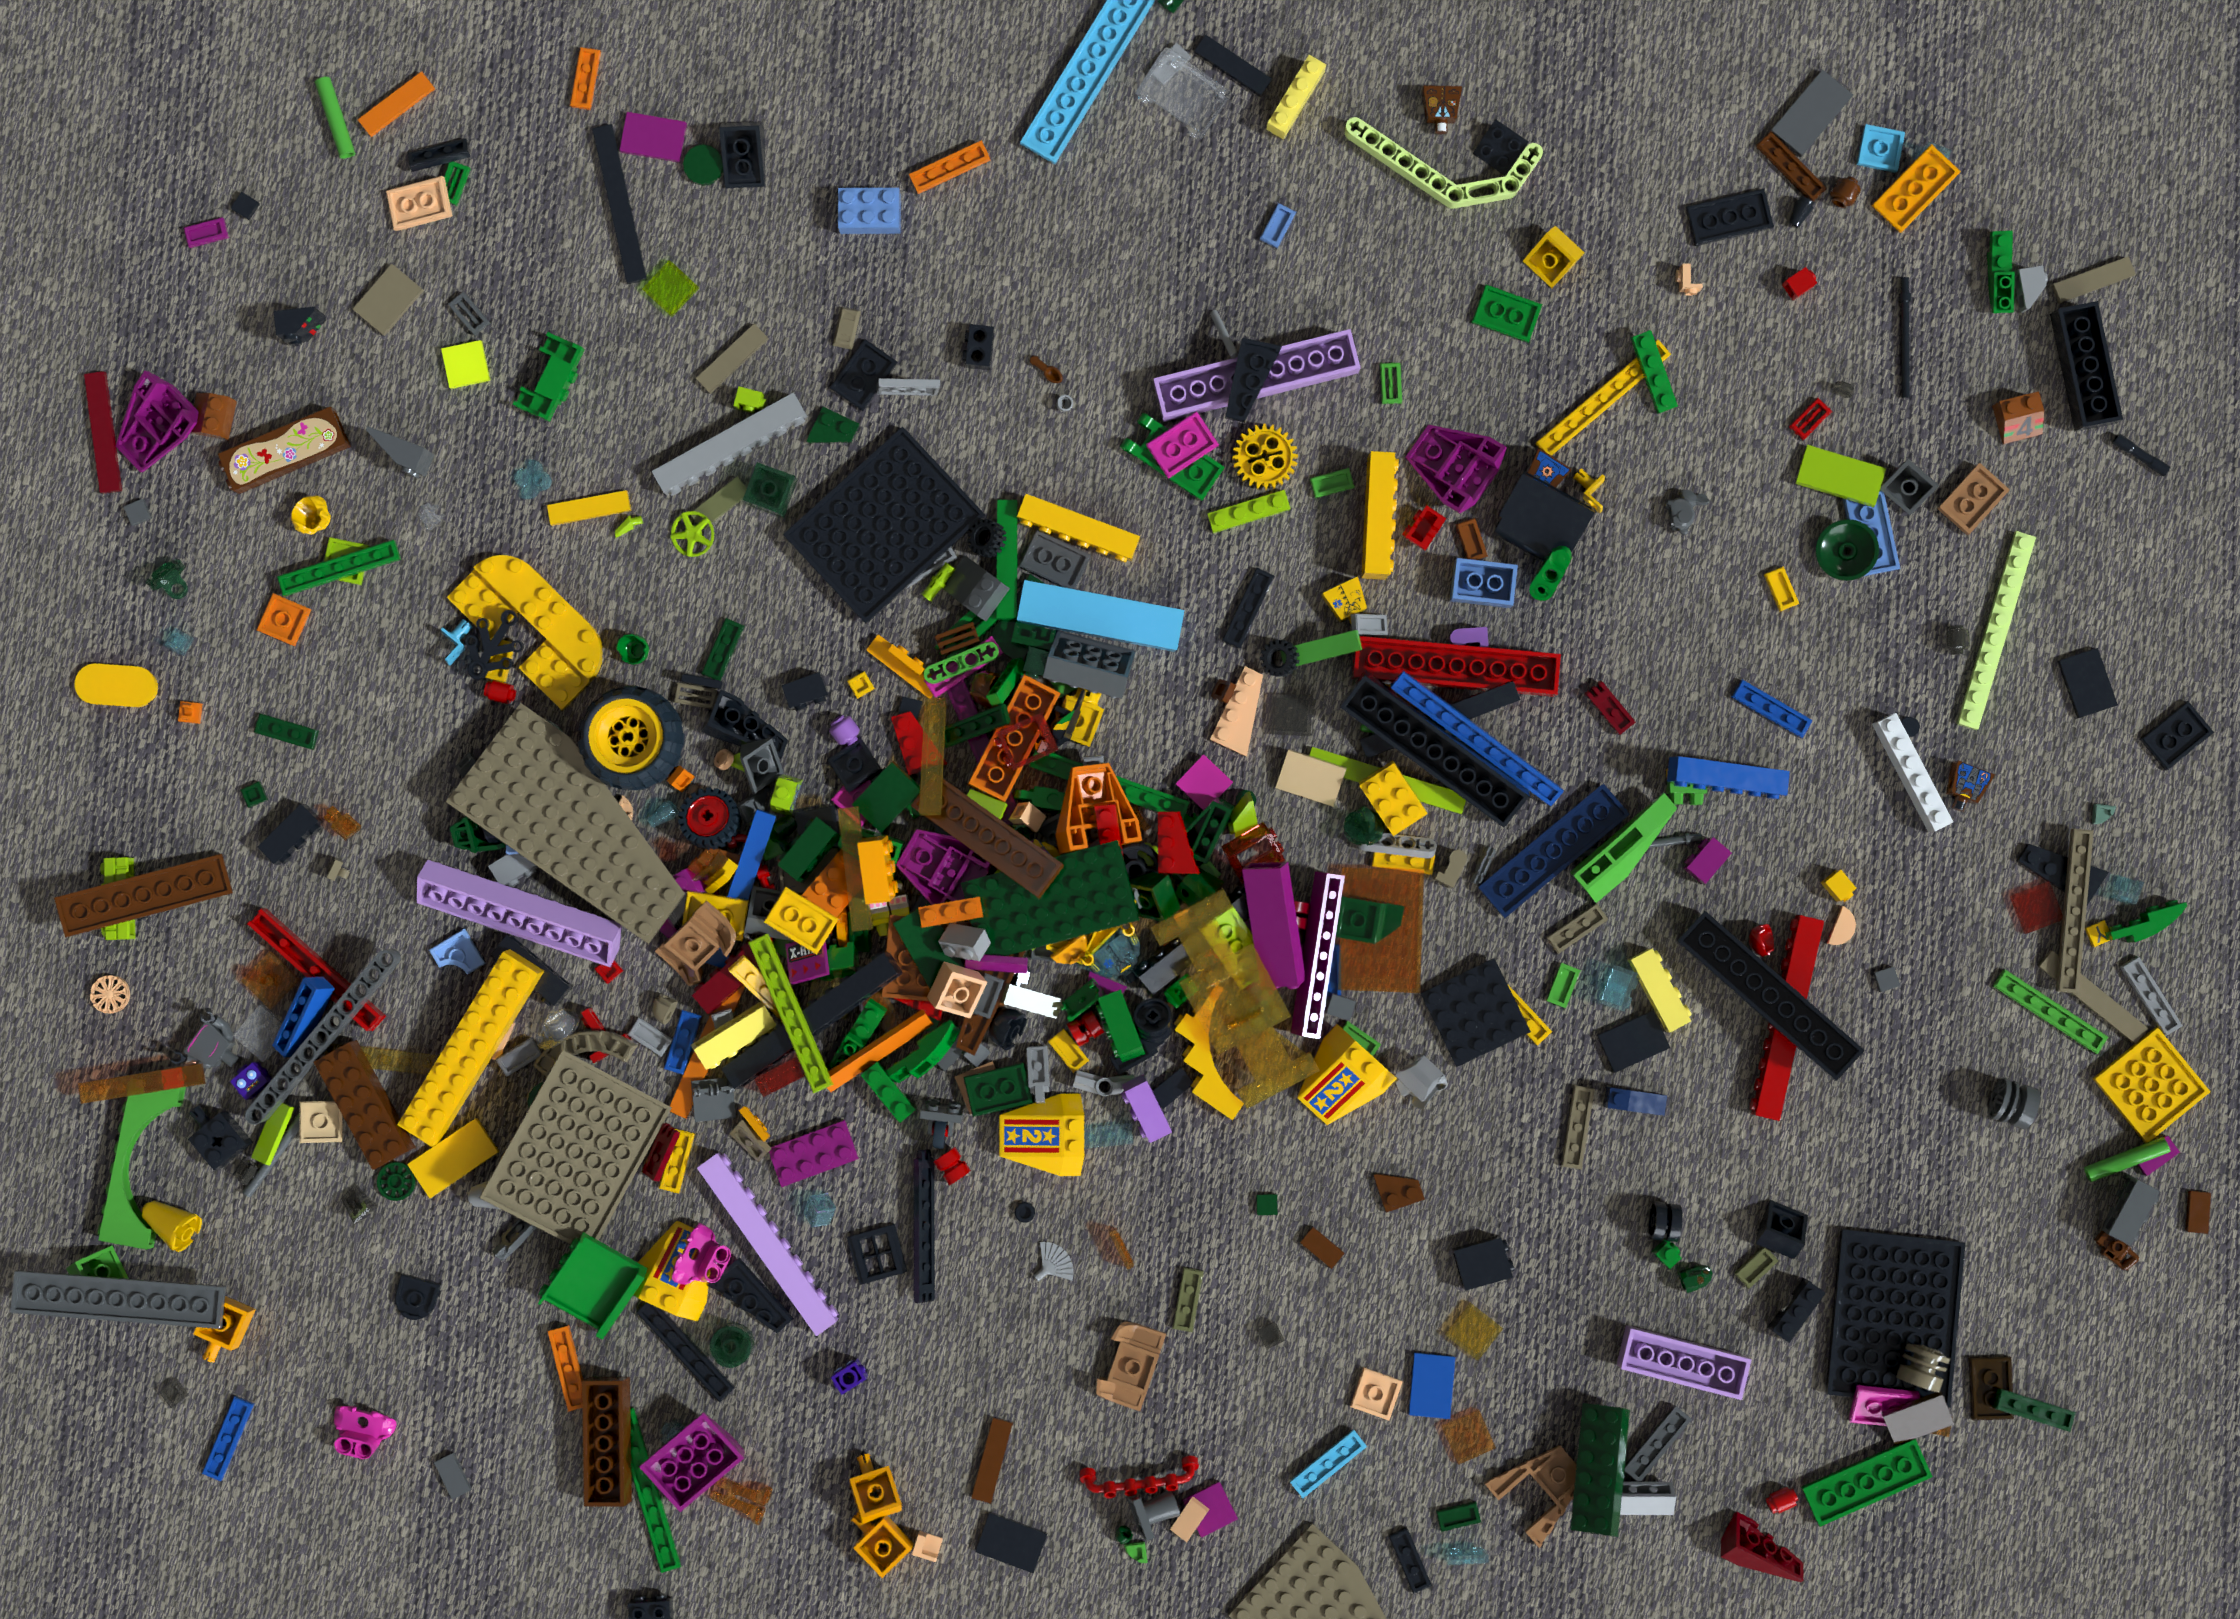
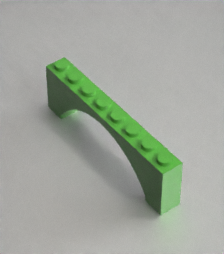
(122, 1218)

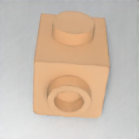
(1683, 276)

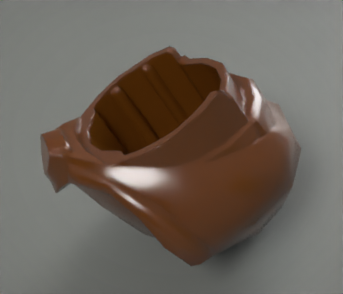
(982, 685)

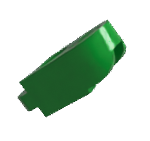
(1557, 560)
(1042, 798)

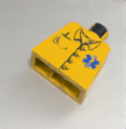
(1345, 599)

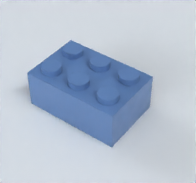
(869, 210)
(1483, 583)

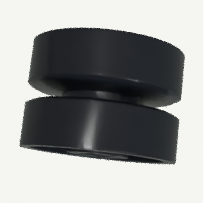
(1153, 1020)
(1665, 1221)

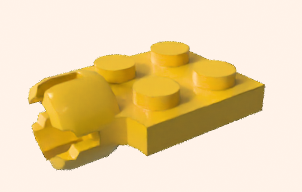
(1088, 718)

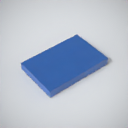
(1431, 1385)

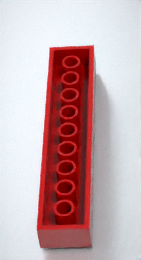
(1458, 665)

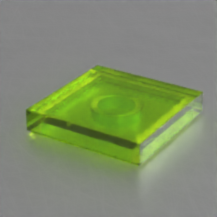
(670, 288)

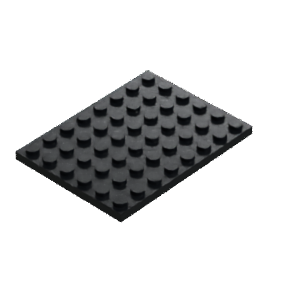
(884, 525)
(1889, 1296)

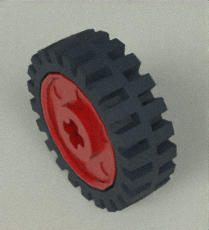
(703, 806)

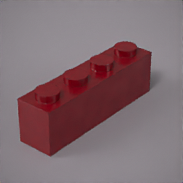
(722, 983)

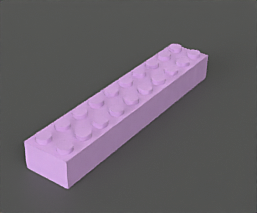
(1294, 368)
(518, 913)

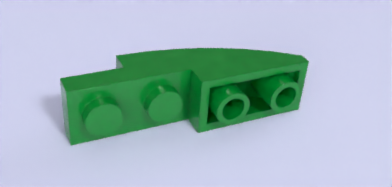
(2000, 272)
(2150, 923)
(860, 1032)
(931, 1050)

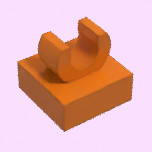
(190, 712)
(680, 778)

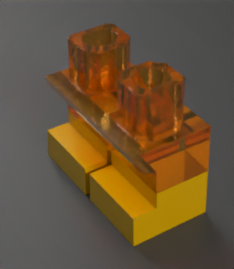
(712, 870)

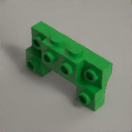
(555, 379)

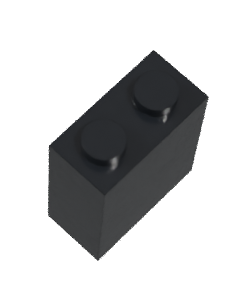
(1483, 1262)

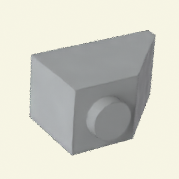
(2029, 285)

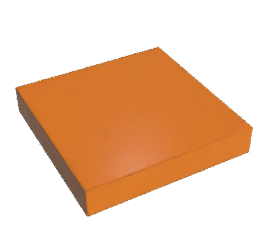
(283, 619)

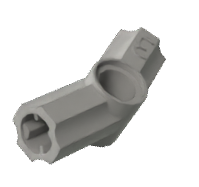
(1090, 1083)

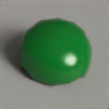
(625, 648)

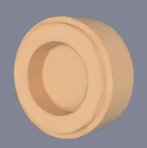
(723, 759)

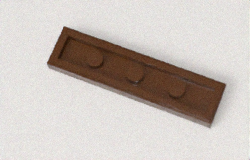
(1791, 167)
(992, 1460)

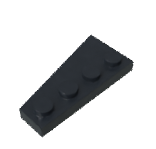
(1251, 371)
(2053, 868)

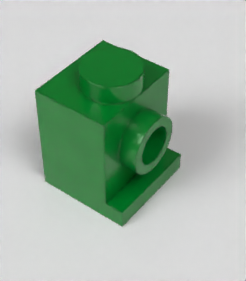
(1667, 1253)

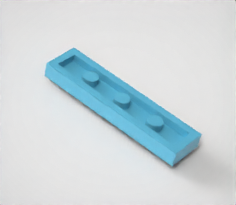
(1328, 1463)

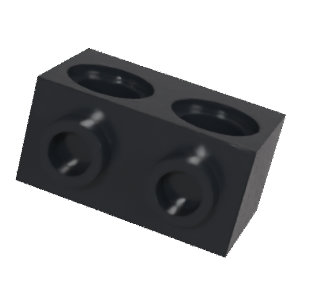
(983, 347)

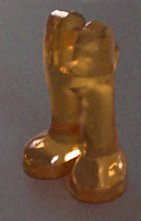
(760, 1497)

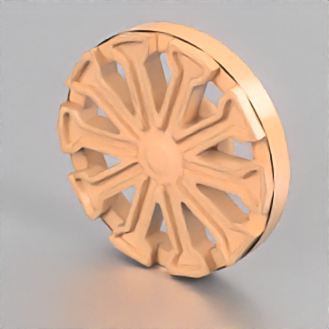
(110, 994)

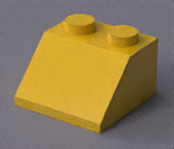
(1553, 256)

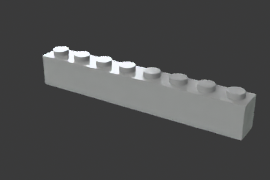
(730, 444)

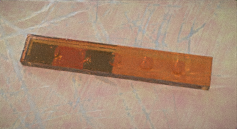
(141, 1083)

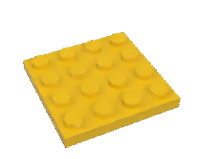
(2151, 1085)

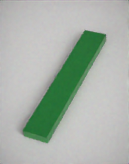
(1007, 559)
(339, 568)

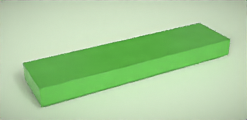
(1327, 648)

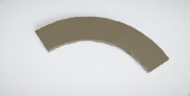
(584, 1042)

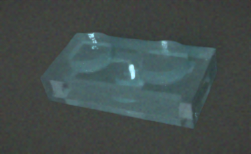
(1474, 1556)

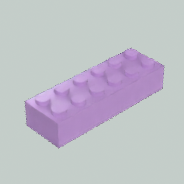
(1683, 1362)

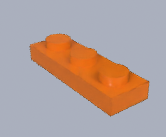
(950, 912)

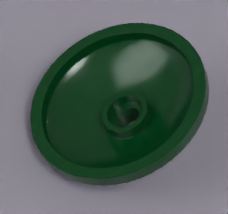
(1844, 535)

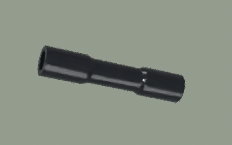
(2151, 461)

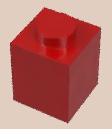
(1800, 283)

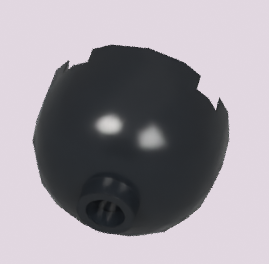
(1006, 1026)

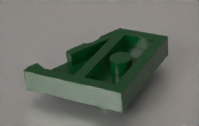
(832, 428)

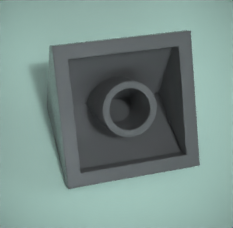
(1909, 486)
(760, 763)

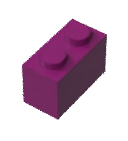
(1706, 860)

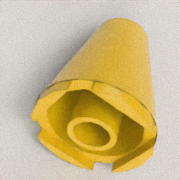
(172, 1224)

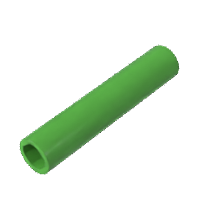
(335, 117)
(2126, 1159)

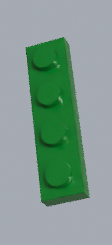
(1654, 371)

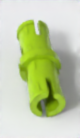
(938, 581)

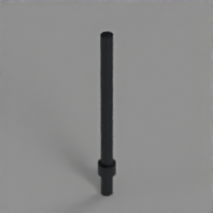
(1904, 299)

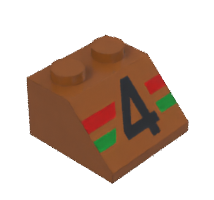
(2019, 417)

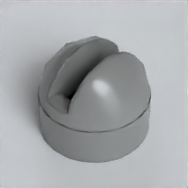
(1068, 403)

